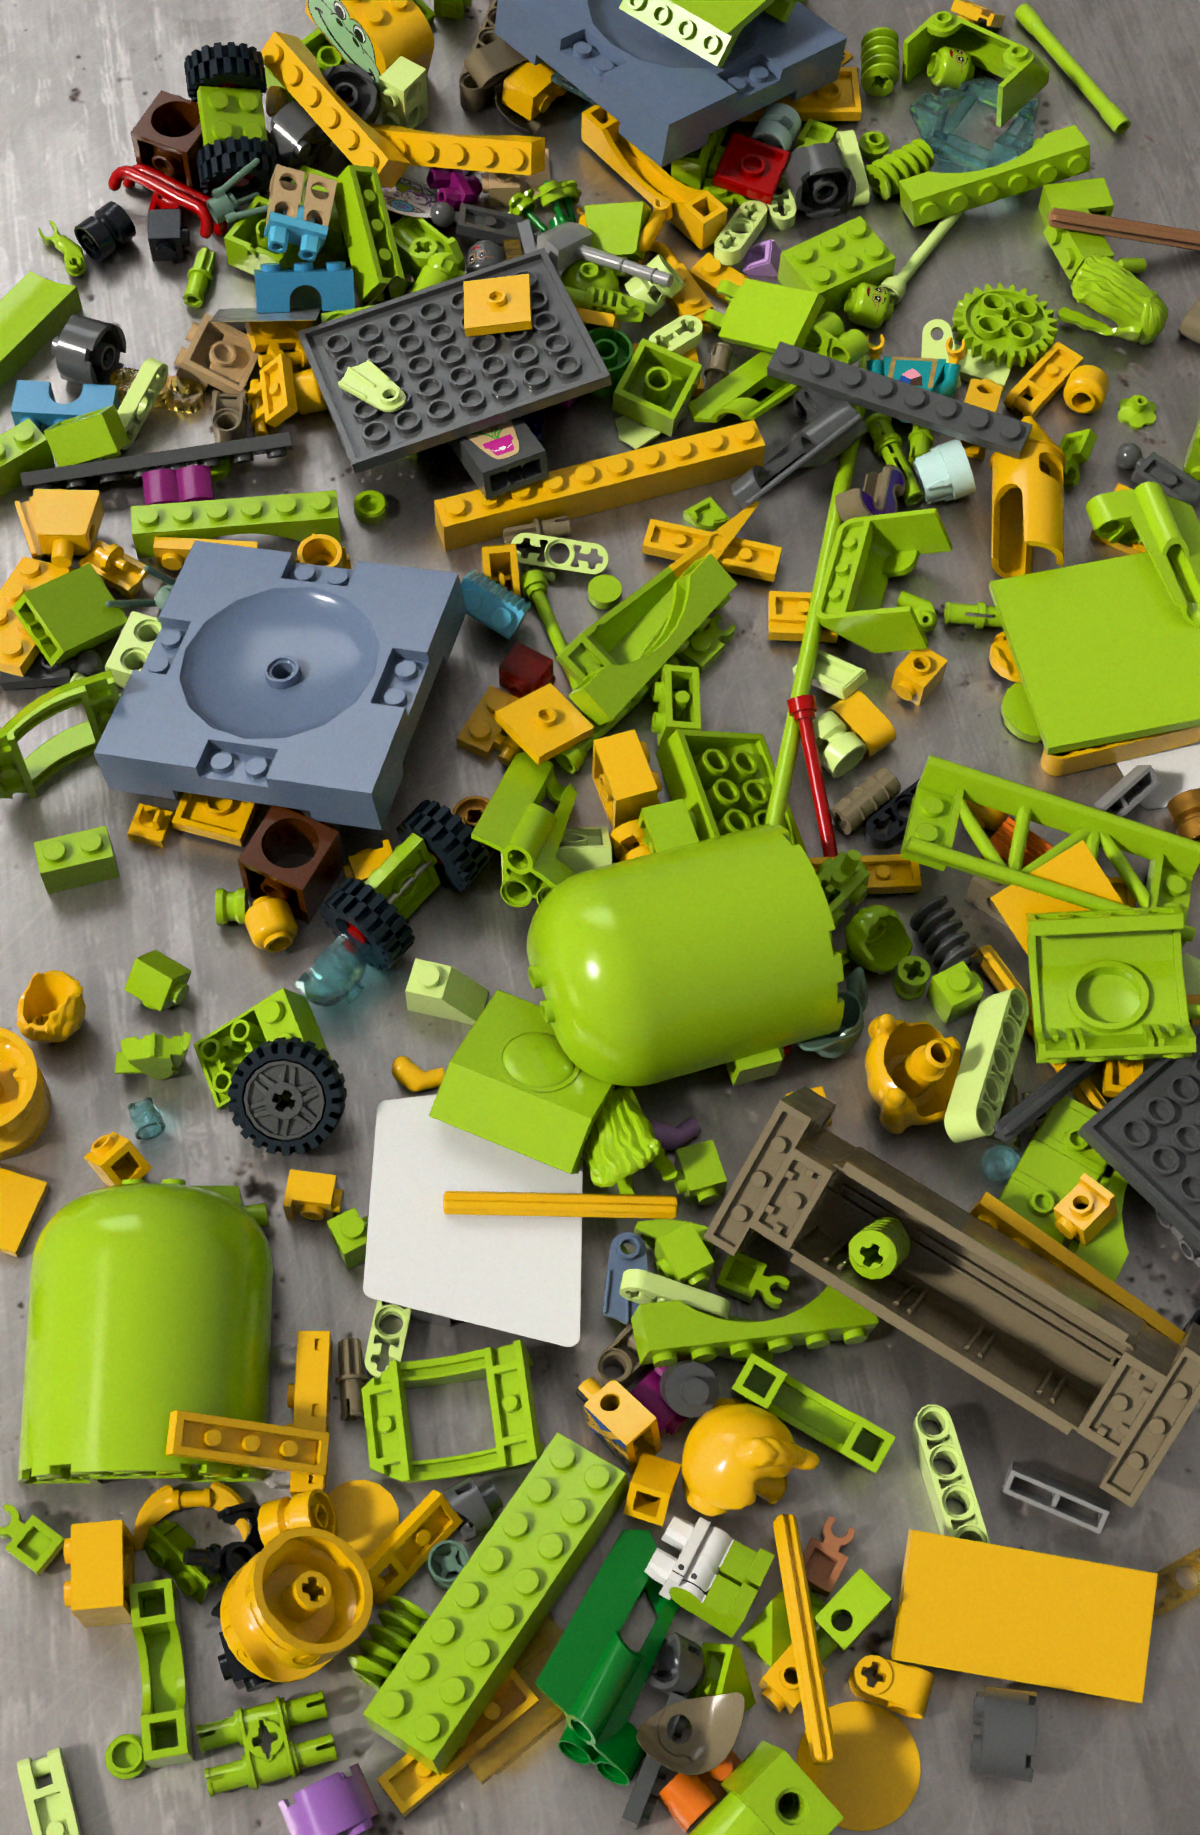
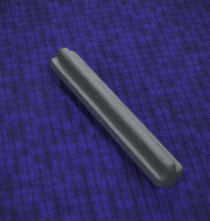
(1042, 1099)

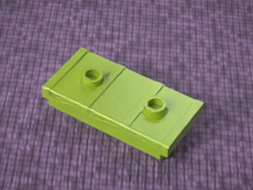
(1053, 1166)

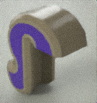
(877, 495)

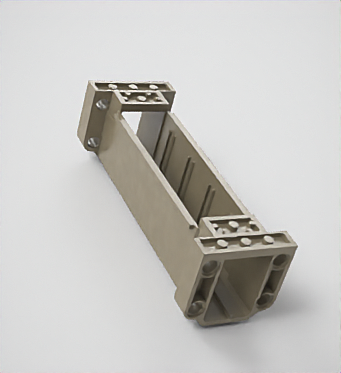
(967, 1292)

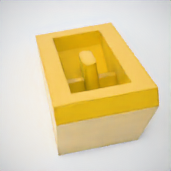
(501, 565)

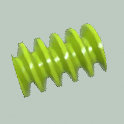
(880, 61)
(902, 163)
(879, 1248)
(387, 1641)

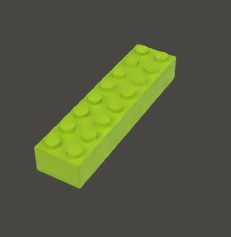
(497, 1603)

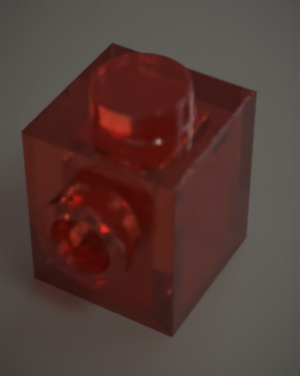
(525, 671)

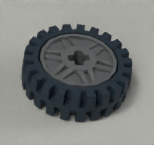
(259, 1102)

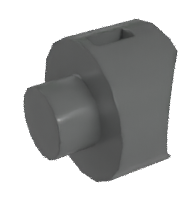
(689, 1388)
(473, 1506)
(677, 1665)

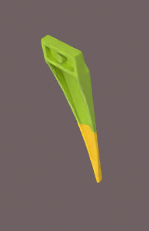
(639, 619)

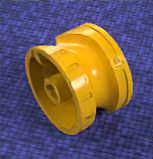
(23, 1096)
(296, 1604)

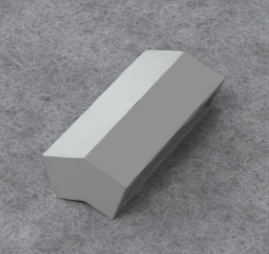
(1141, 775)
(1059, 1489)

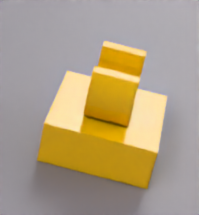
(151, 825)

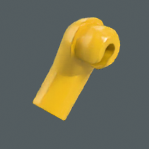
(414, 1077)

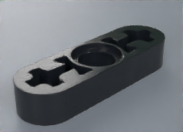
(882, 817)

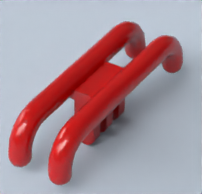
(167, 194)

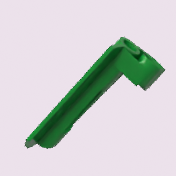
(594, 1671)

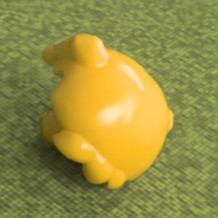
(910, 1071)
(738, 1455)

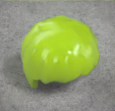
(877, 939)

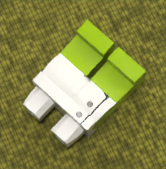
(711, 1574)

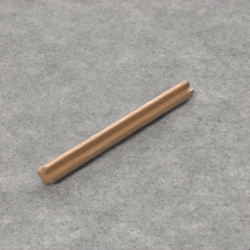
(1124, 229)

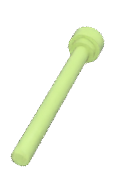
(897, 284)

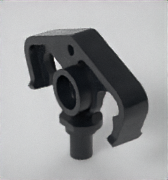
(233, 1555)

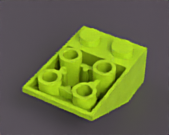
(275, 1017)

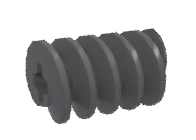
(941, 937)

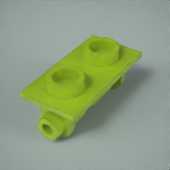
(166, 1549)

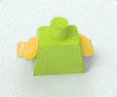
(624, 227)

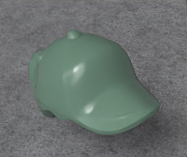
(852, 1024)

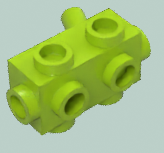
(843, 882)

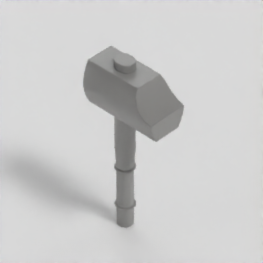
(573, 242)

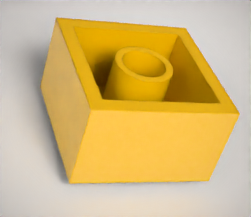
(624, 777)
(100, 1572)

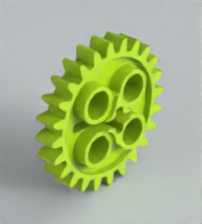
(1004, 325)

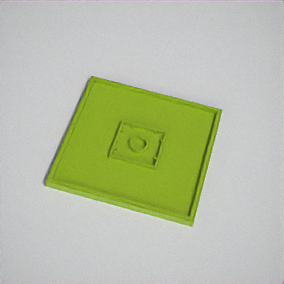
(1101, 651)

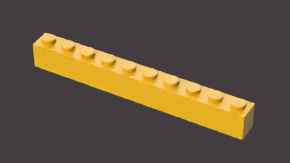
(603, 484)

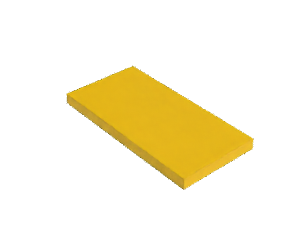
(1024, 1616)

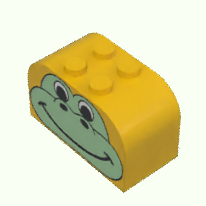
(374, 32)

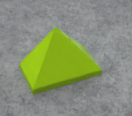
(770, 1632)
(723, 1674)

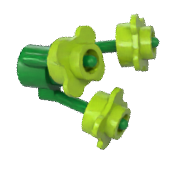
(559, 195)

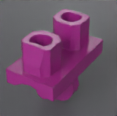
(454, 186)

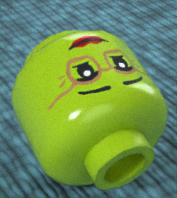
(950, 67)
(868, 305)

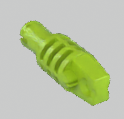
(597, 299)

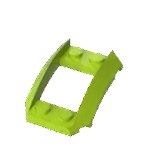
(26, 775)
(511, 1410)

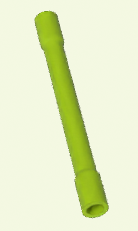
(1108, 111)

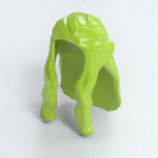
(1119, 296)
(624, 1143)

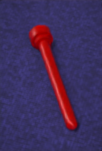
(802, 710)

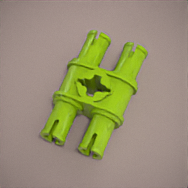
(247, 1729)

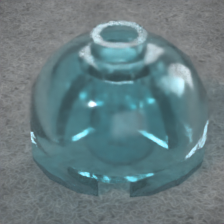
(334, 974)

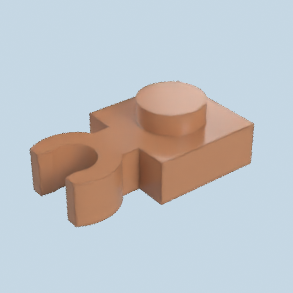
(823, 1560)

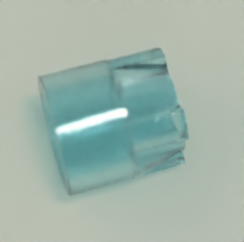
(145, 1119)

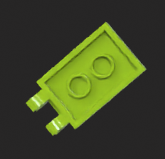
(764, 314)

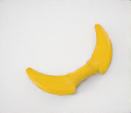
(168, 1500)

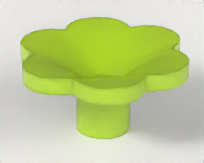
(1137, 411)

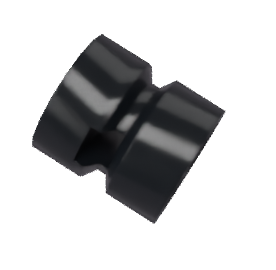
(105, 231)

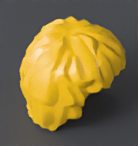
(51, 1007)

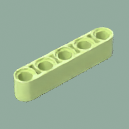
(987, 1065)
(954, 1485)

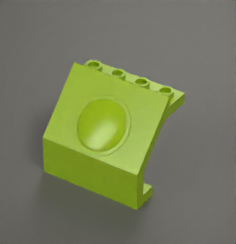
(705, 25)
(1108, 985)
(520, 1086)

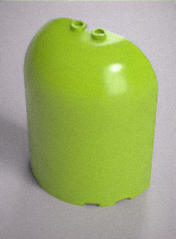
(687, 958)
(138, 1312)

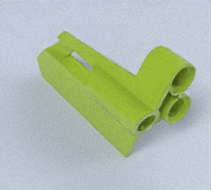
(736, 389)
(1163, 527)
(527, 831)

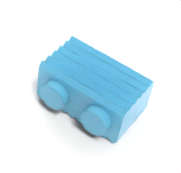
(493, 604)

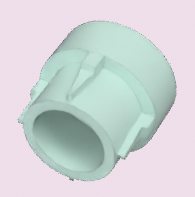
(945, 473)

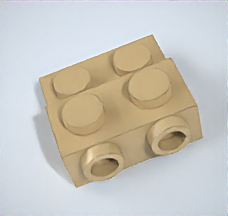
(503, 186)
(217, 356)

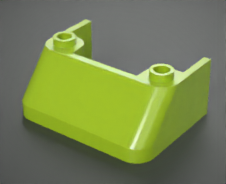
(1019, 66)
(858, 571)

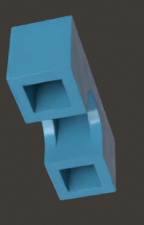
(275, 285)
(37, 402)

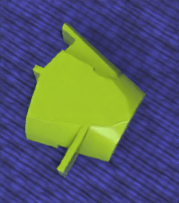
(152, 1055)

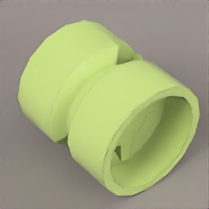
(655, 296)
(837, 749)

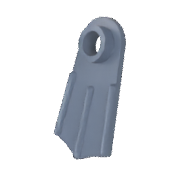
(614, 1304)

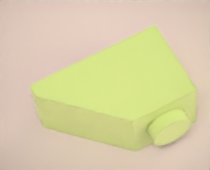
(444, 992)

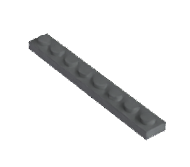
(899, 400)
(110, 470)

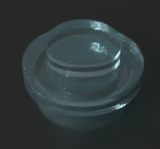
(999, 1163)

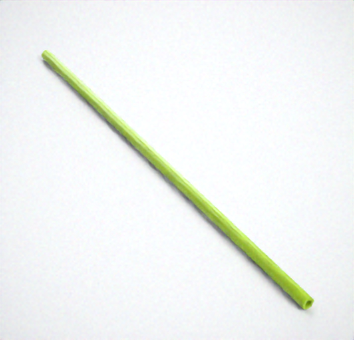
(811, 636)

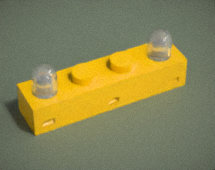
(309, 1398)

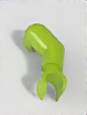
(73, 253)

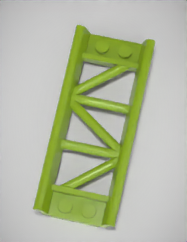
(941, 803)

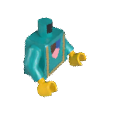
(921, 372)

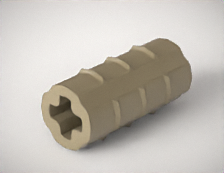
(864, 800)

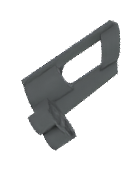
(829, 432)

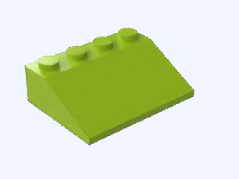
(722, 780)

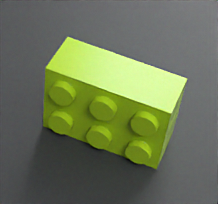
(837, 262)

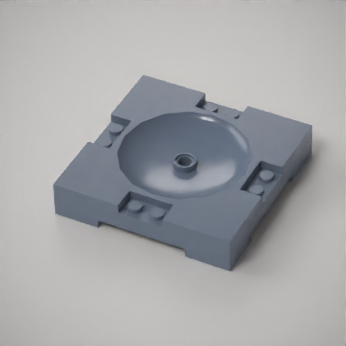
(659, 88)
(284, 683)

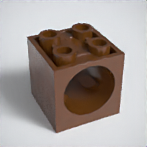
(170, 138)
(286, 833)

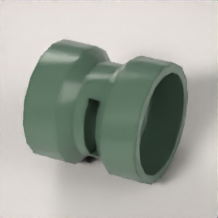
(450, 1557)

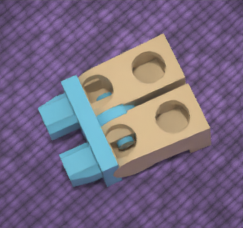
(296, 223)

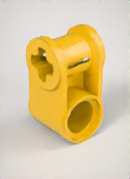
(900, 1686)

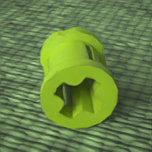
(913, 967)

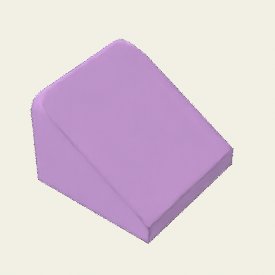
(762, 259)

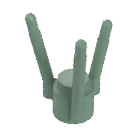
(225, 206)
(160, 596)

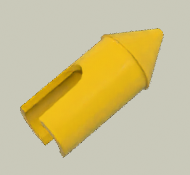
(1027, 504)

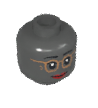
(483, 254)

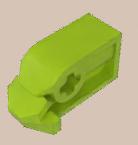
(419, 240)

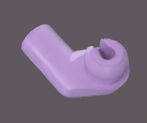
(675, 1137)

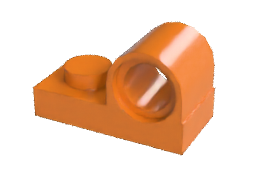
(692, 1796)

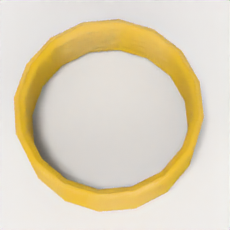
(272, 105)

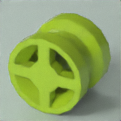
(231, 905)

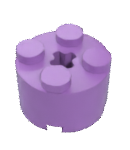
(332, 1806)

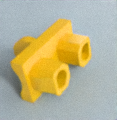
(116, 568)

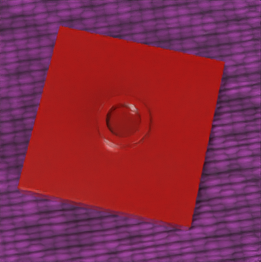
(751, 168)

